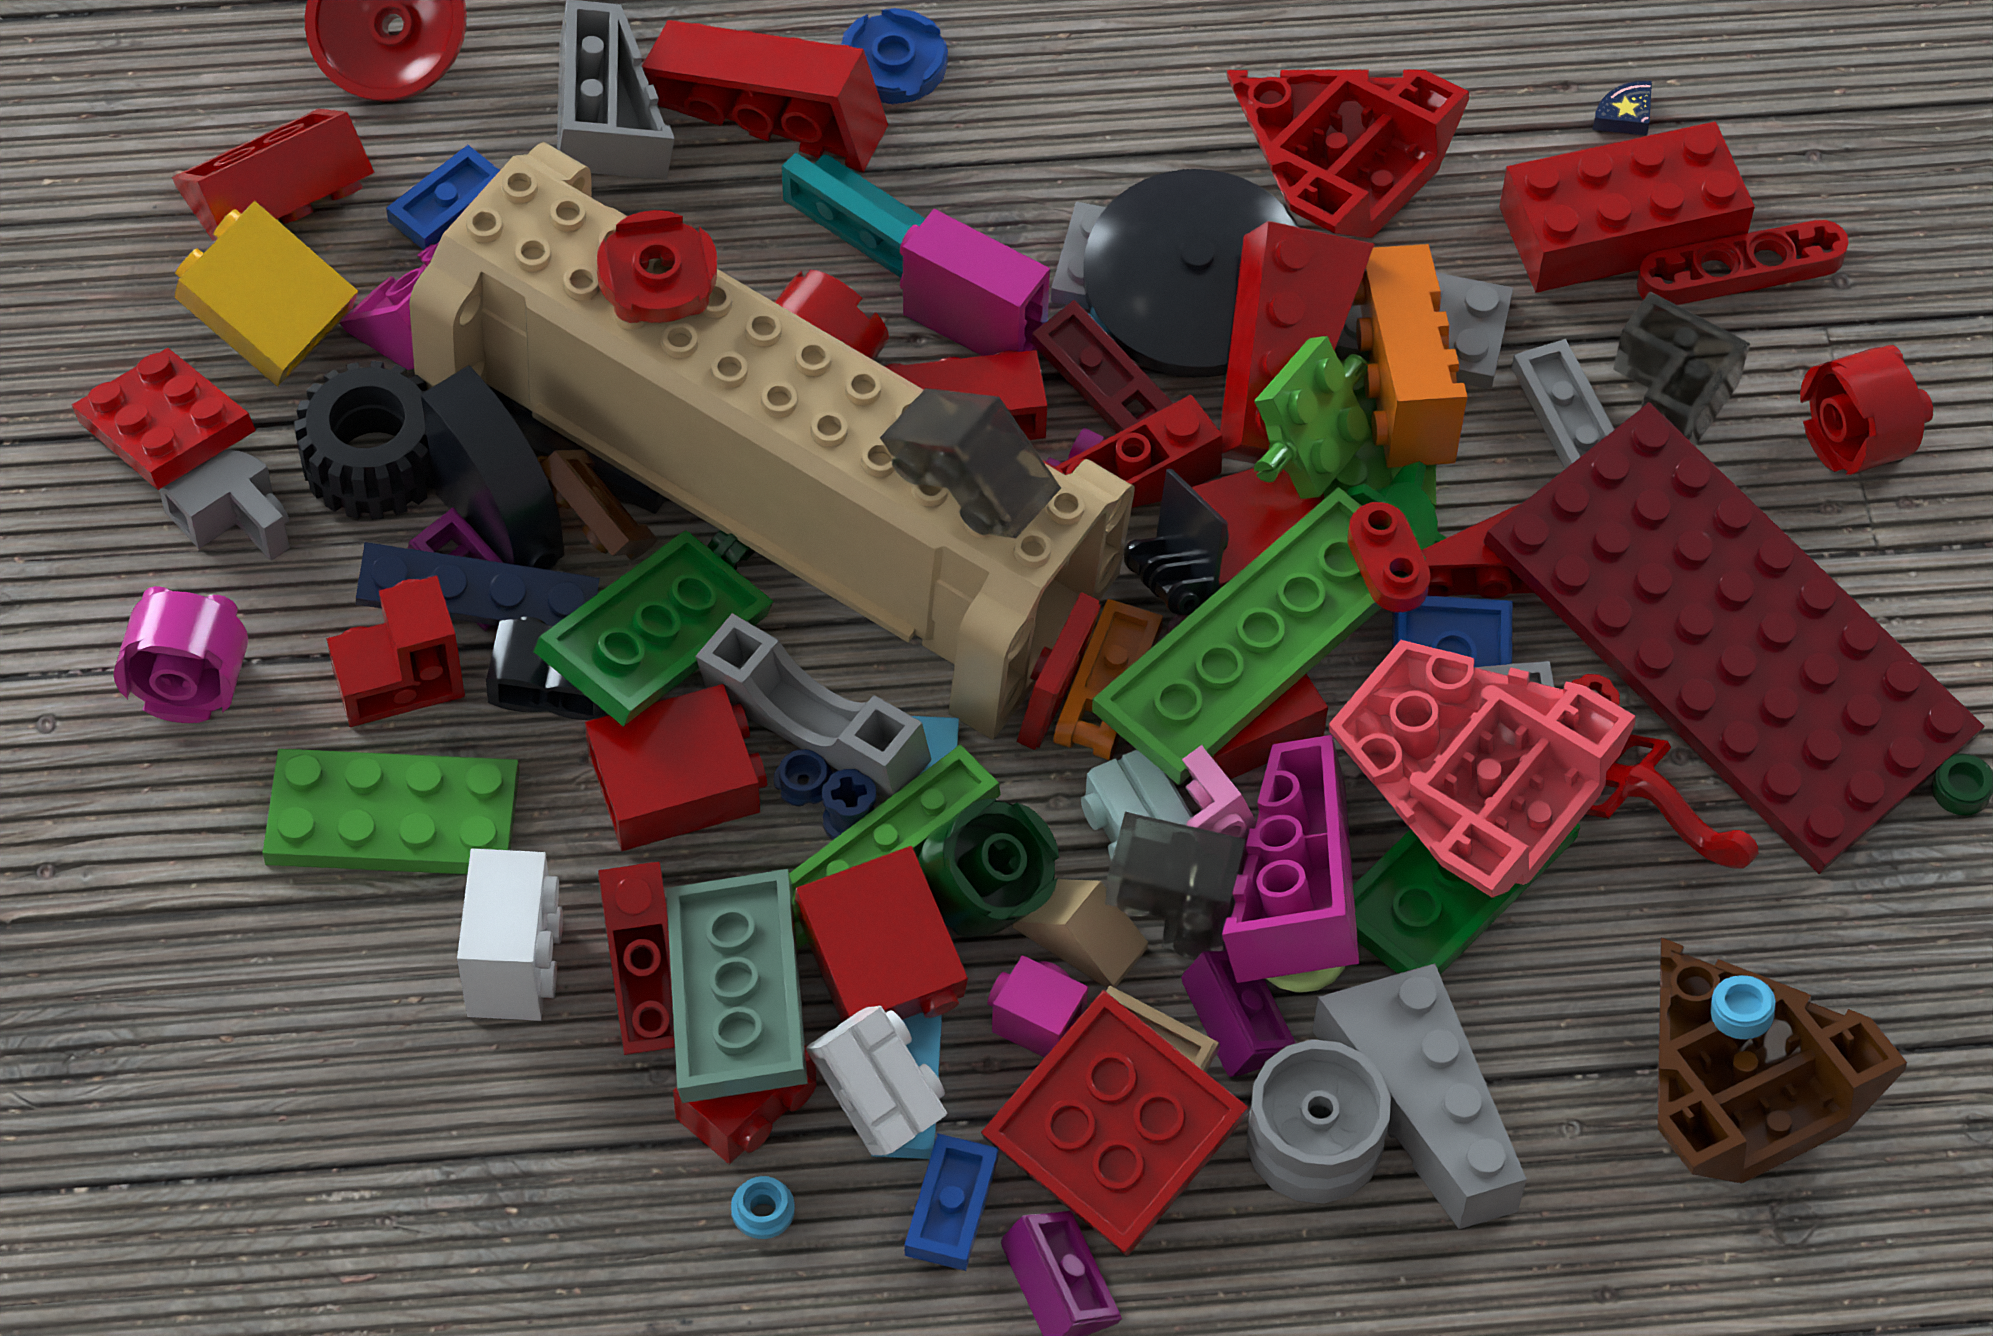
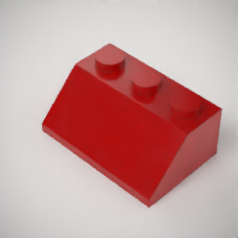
(279, 171)

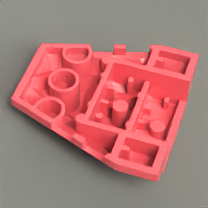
(1481, 758)

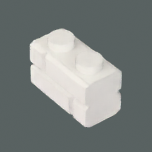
(878, 1079)

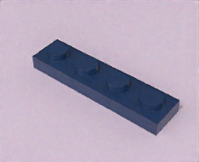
(475, 587)

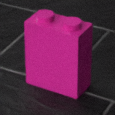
(972, 286)

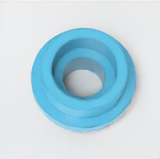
(762, 1191)

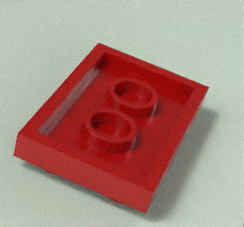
(163, 418)

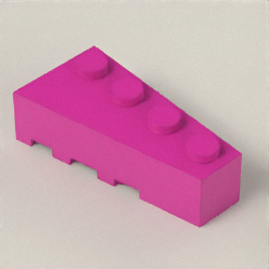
(1297, 880)

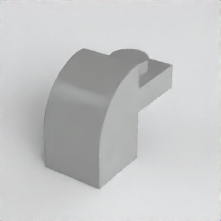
(226, 493)

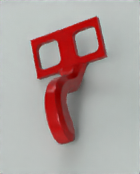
(1728, 849)

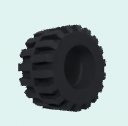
(356, 405)

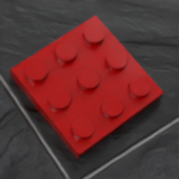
(1115, 1122)

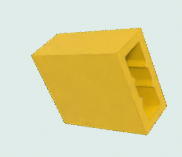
(263, 292)

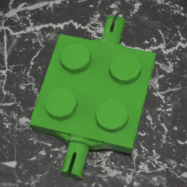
(1312, 418)

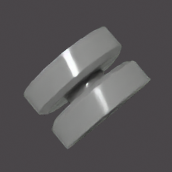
(1318, 1121)

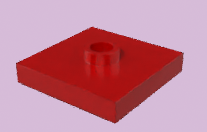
(1056, 670)

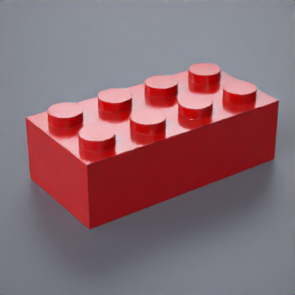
(1619, 201)

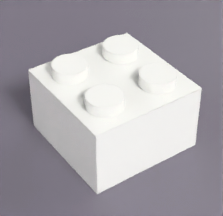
(509, 934)

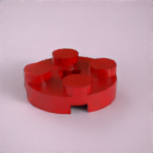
(650, 296)

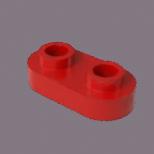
(1386, 551)

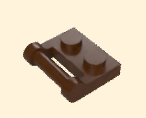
(606, 520)

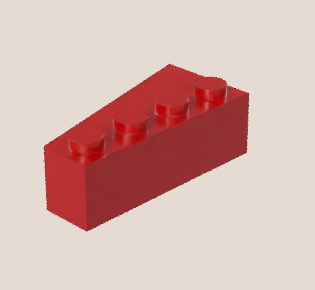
(771, 87)

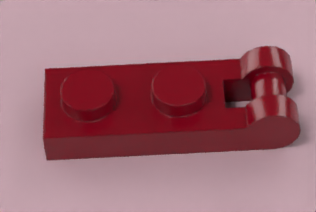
(1097, 367)

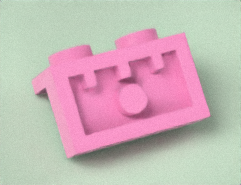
(1218, 798)

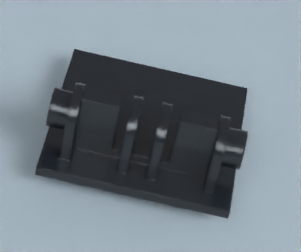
(1187, 551)

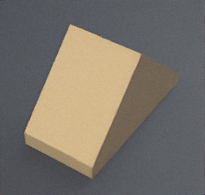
(1086, 931)

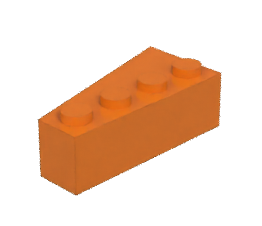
(1409, 358)

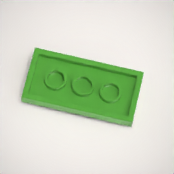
(388, 810)

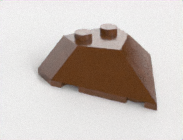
(1762, 1100)

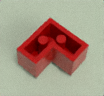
(402, 662)

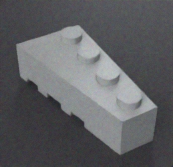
(1435, 1087)

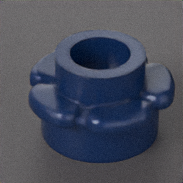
(798, 765)

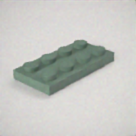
(735, 986)

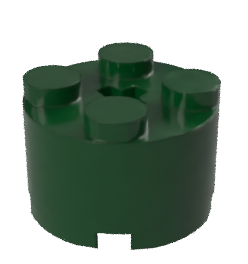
(990, 866)

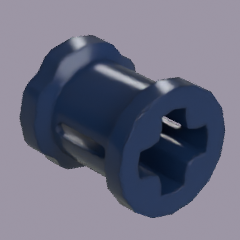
(845, 790)

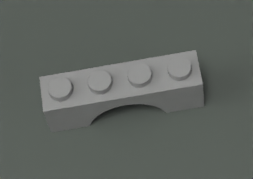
(790, 703)

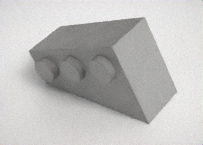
(604, 97)

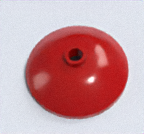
(363, 59)

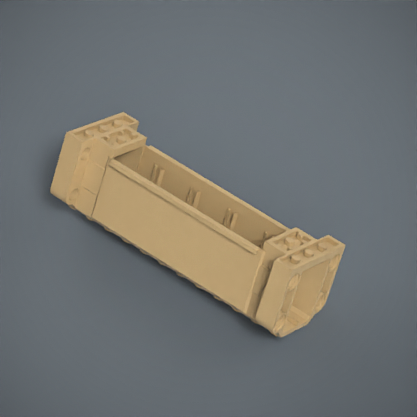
(756, 433)

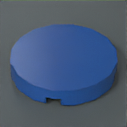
(902, 53)

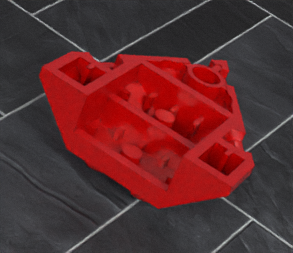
(1349, 142)

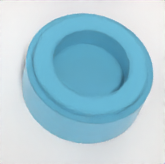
(1743, 1007)

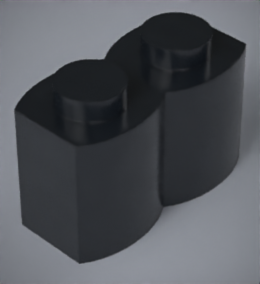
(525, 682)

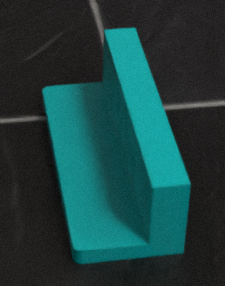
(849, 207)

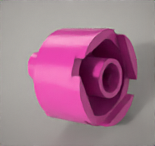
(181, 654)

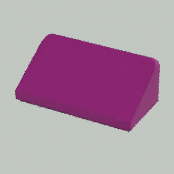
(1235, 1014)
(1059, 1275)

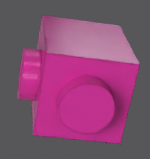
(1036, 1004)

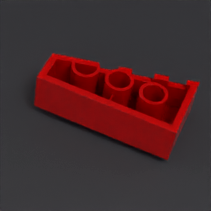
(1288, 290)

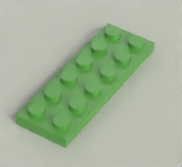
(1244, 643)

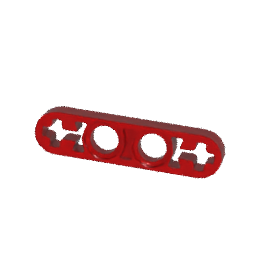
(1746, 270)

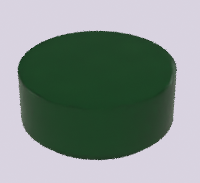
(1963, 784)

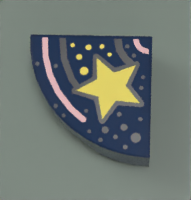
(1625, 109)

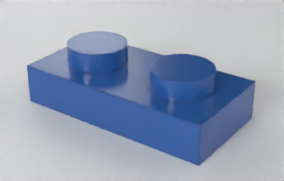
(441, 197)
(951, 1202)

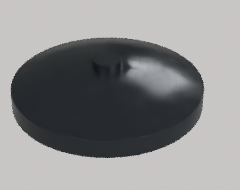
(1169, 267)

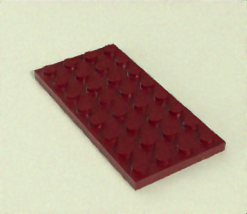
(1734, 636)

